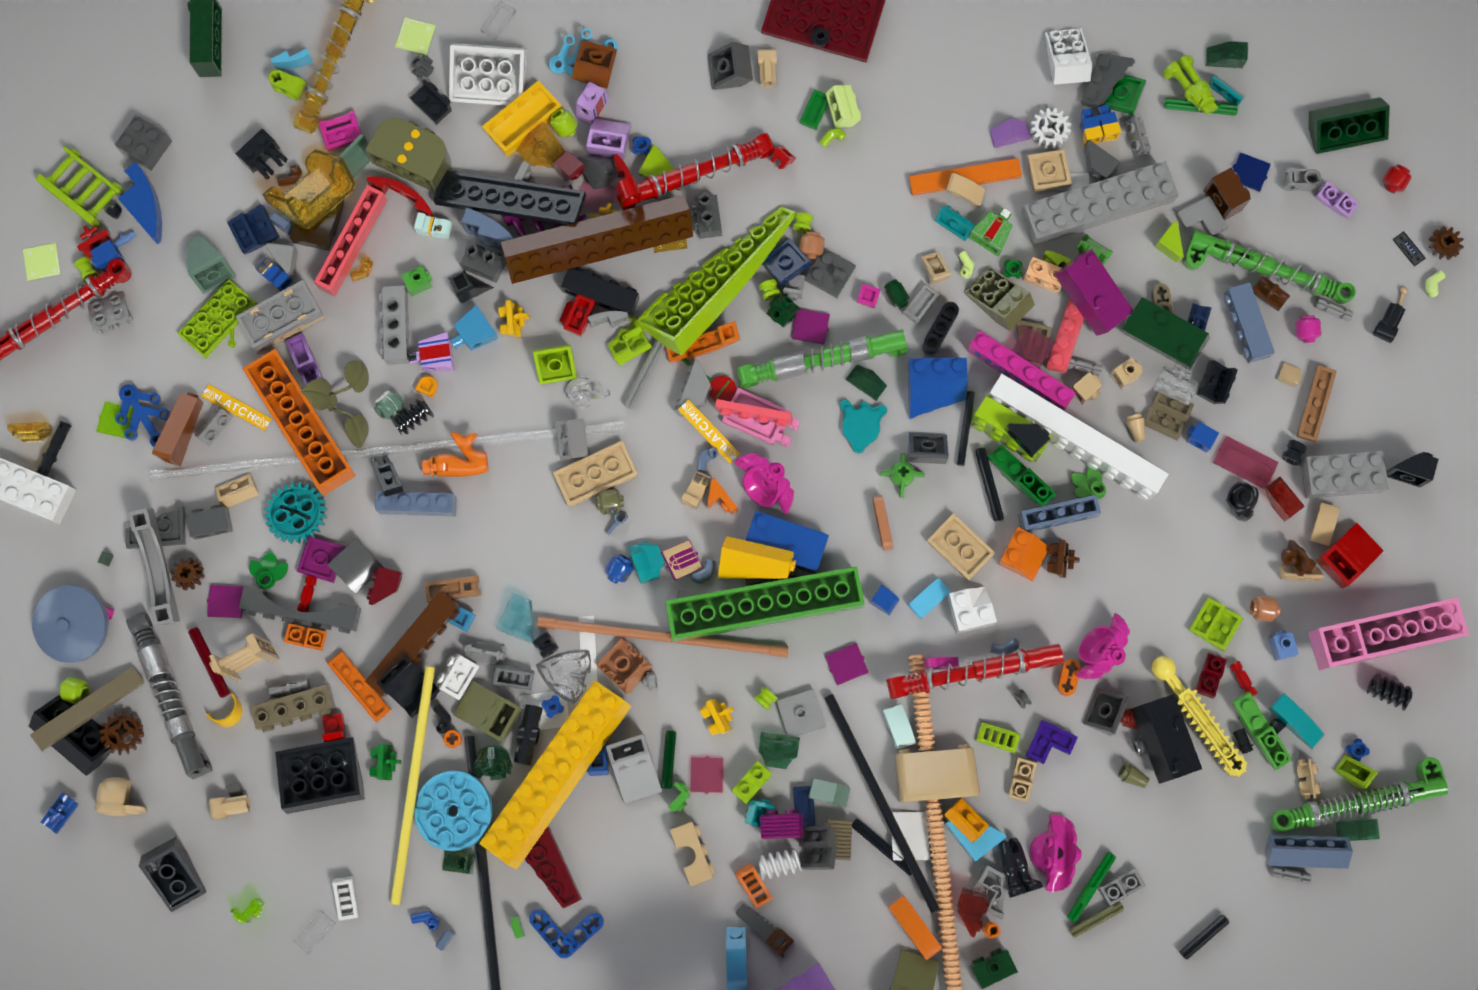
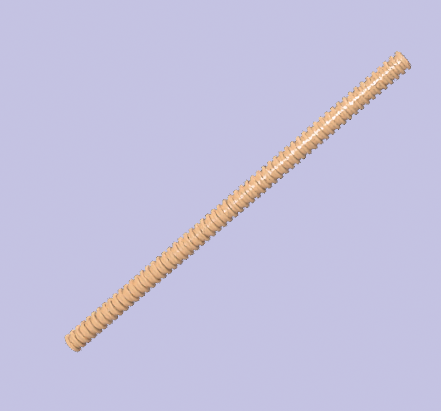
(937, 841)

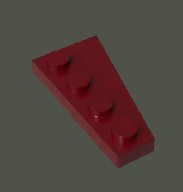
(552, 869)

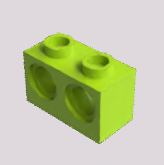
(751, 782)

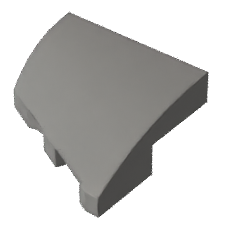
(991, 884)

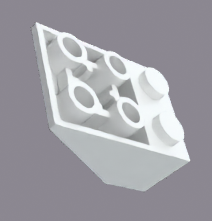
(1068, 56)

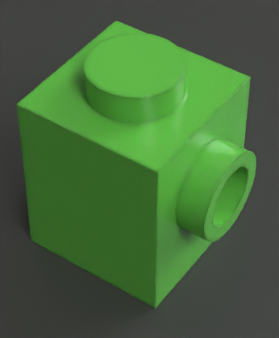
(417, 280)

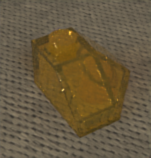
(540, 147)

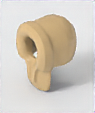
(114, 798)

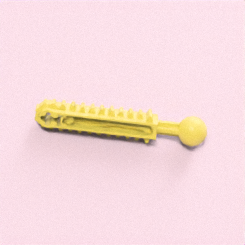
(1164, 670)

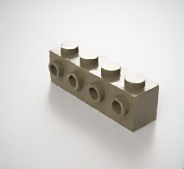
(293, 707)

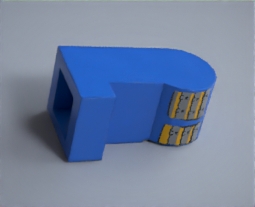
(274, 274)

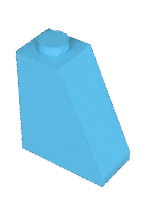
(981, 846)

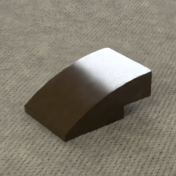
(321, 233)

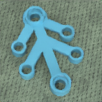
(570, 60)

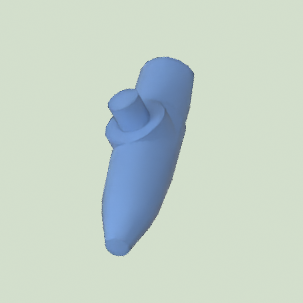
(123, 239)

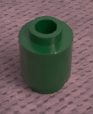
(896, 293)

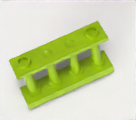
(77, 204)

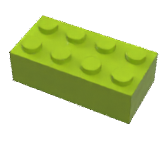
(994, 418)

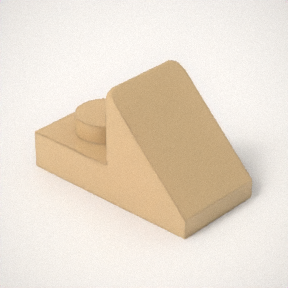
(936, 268)

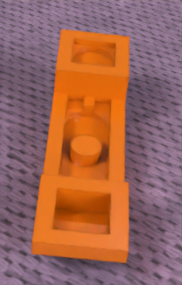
(709, 342)

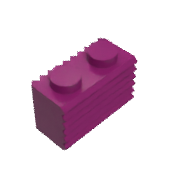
(782, 825)

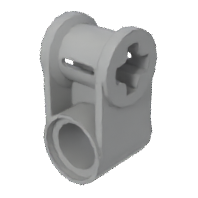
(1297, 179)

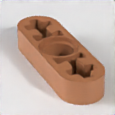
(882, 522)

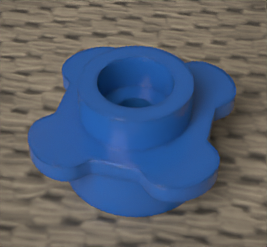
(641, 141)
(552, 711)
(1363, 750)

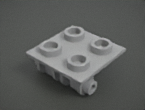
(109, 312)

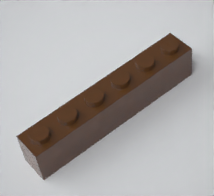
(418, 637)

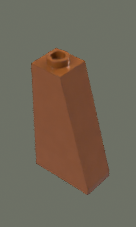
(178, 429)

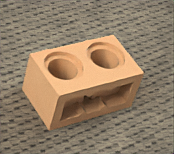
(1043, 275)

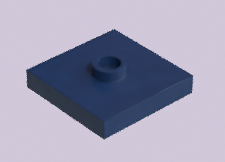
(786, 262)

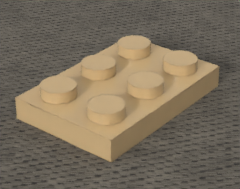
(961, 547)

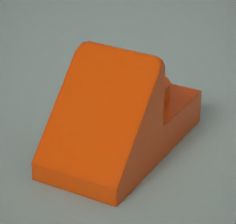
(718, 494)

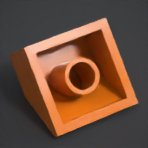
(1024, 554)

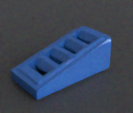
(599, 771)

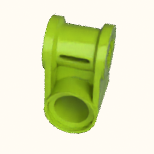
(289, 85)

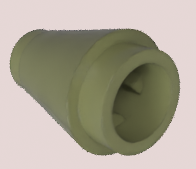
(1133, 776)

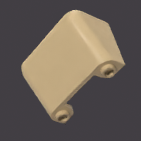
(936, 774)

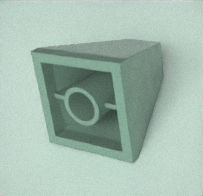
(207, 265)

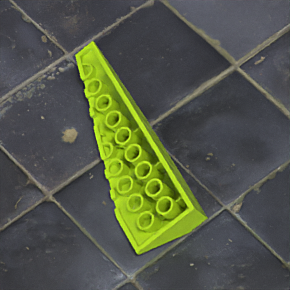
(695, 304)

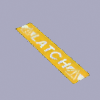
(236, 407)
(708, 431)

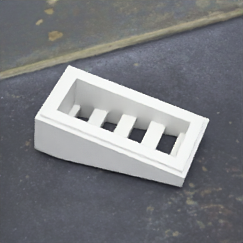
(338, 899)

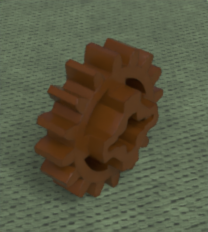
(113, 733)

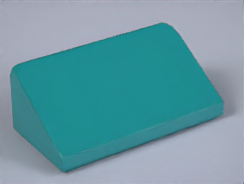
(1226, 90)

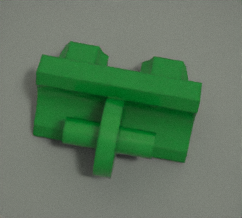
(385, 763)

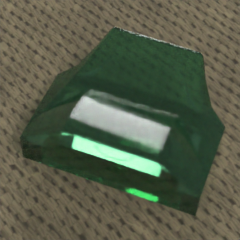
(778, 749)

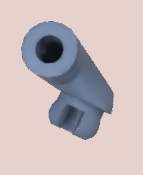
(704, 574)

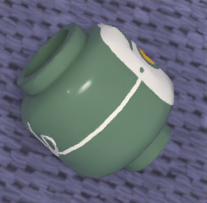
(388, 405)

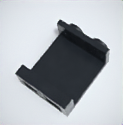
(405, 685)

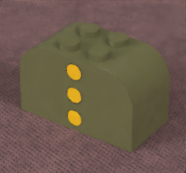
(409, 152)

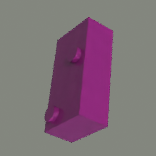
(1094, 292)

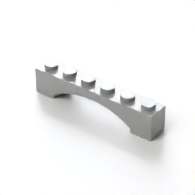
(162, 597)

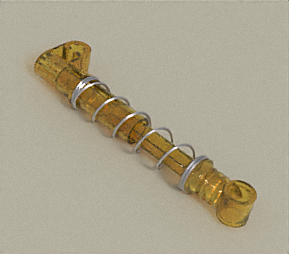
(315, 96)

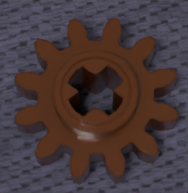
(1439, 239)

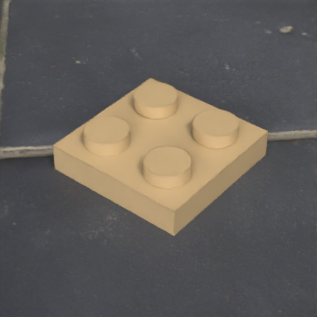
(1049, 170)

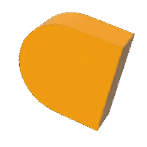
(427, 385)

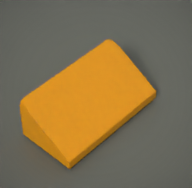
(966, 820)

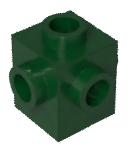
(782, 310)

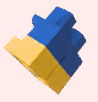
(1100, 127)

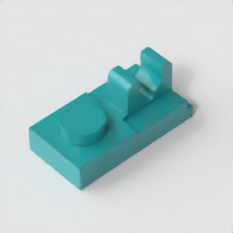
(954, 222)

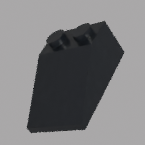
(172, 874)

